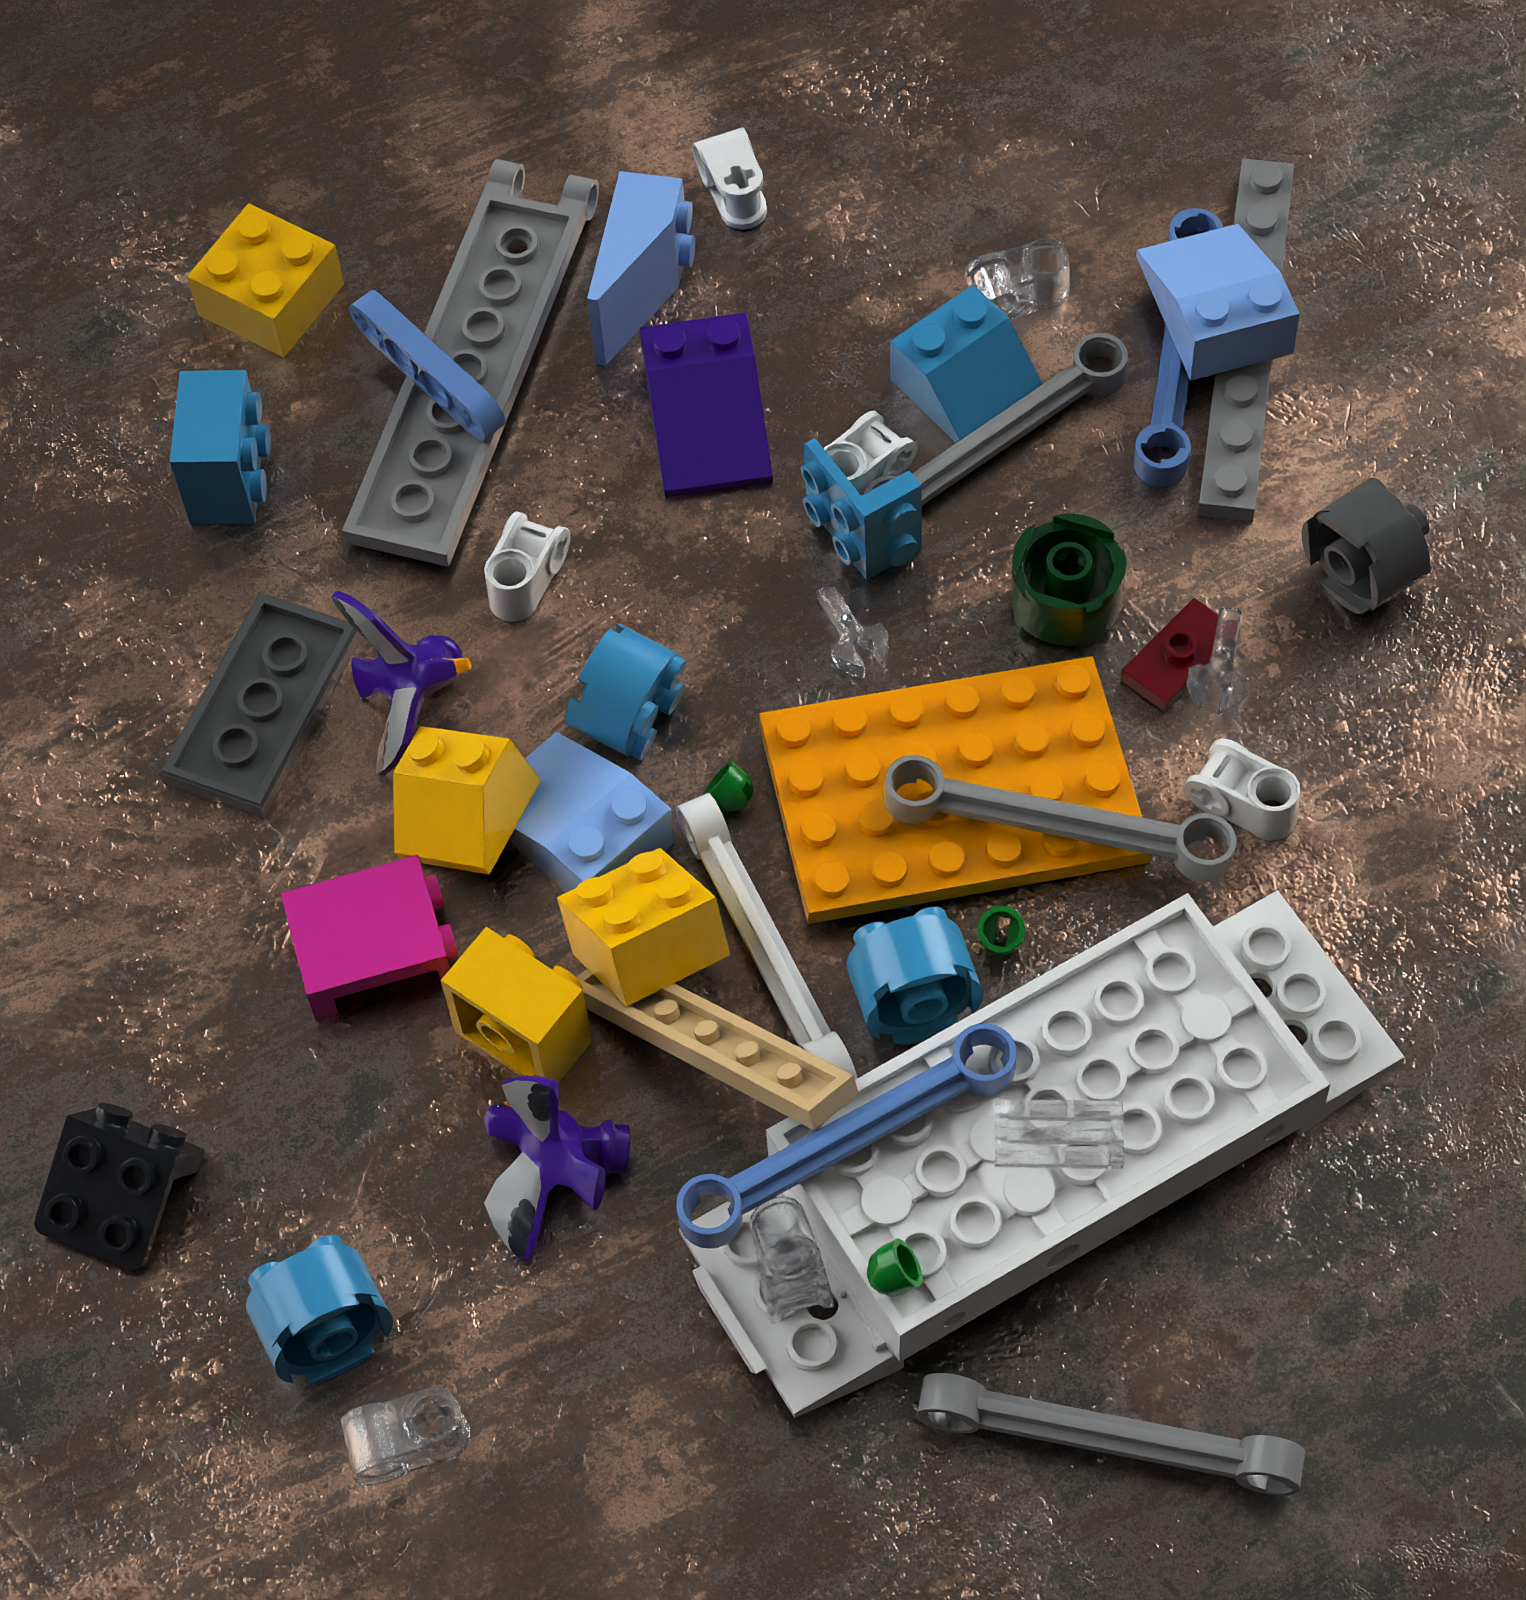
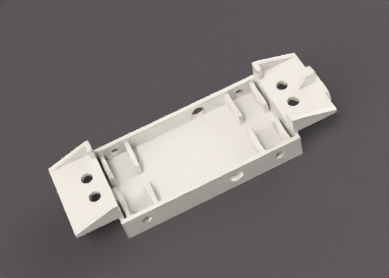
(1138, 1019)

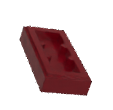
(1164, 663)

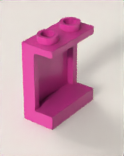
(367, 931)

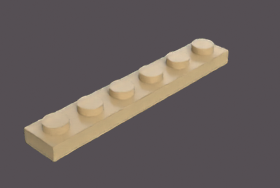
(729, 1050)

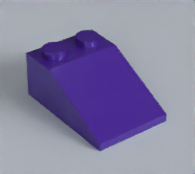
(706, 404)

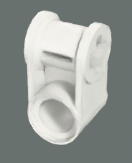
(733, 178)
(871, 451)
(528, 560)
(1238, 783)

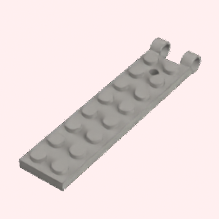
(489, 325)

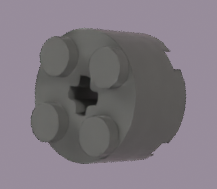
(1368, 546)

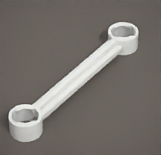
(711, 842)

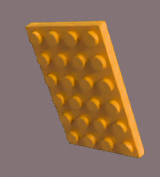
(1008, 730)

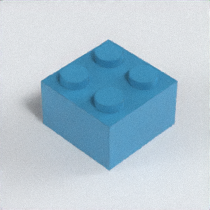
(219, 447)

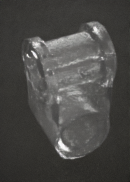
(1023, 277)
(788, 1259)
(396, 1438)

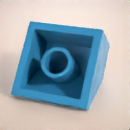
(962, 364)

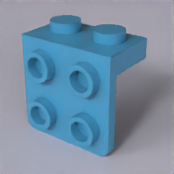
(866, 529)

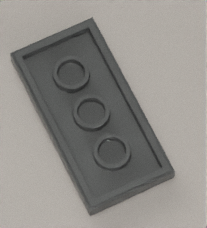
(261, 705)

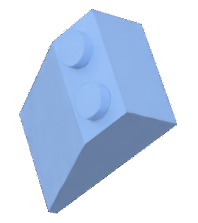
(638, 258)
(1220, 300)
(587, 815)

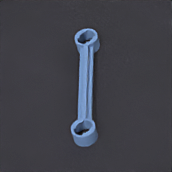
(1171, 386)
(846, 1135)

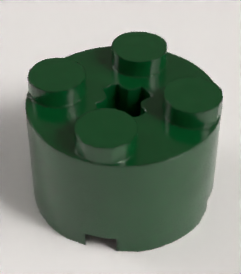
(1067, 580)

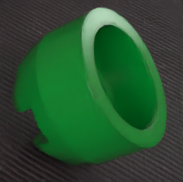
(730, 787)
(989, 927)
(894, 1269)

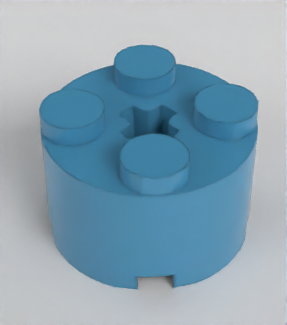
(625, 691)
(913, 976)
(317, 1311)

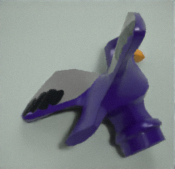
(400, 672)
(551, 1154)

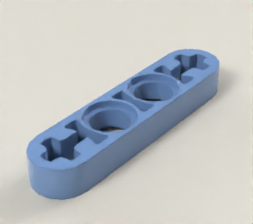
(427, 365)

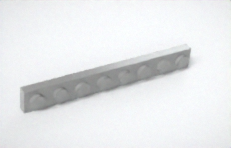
(1242, 393)

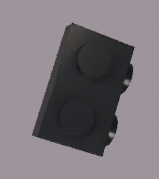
(112, 1183)

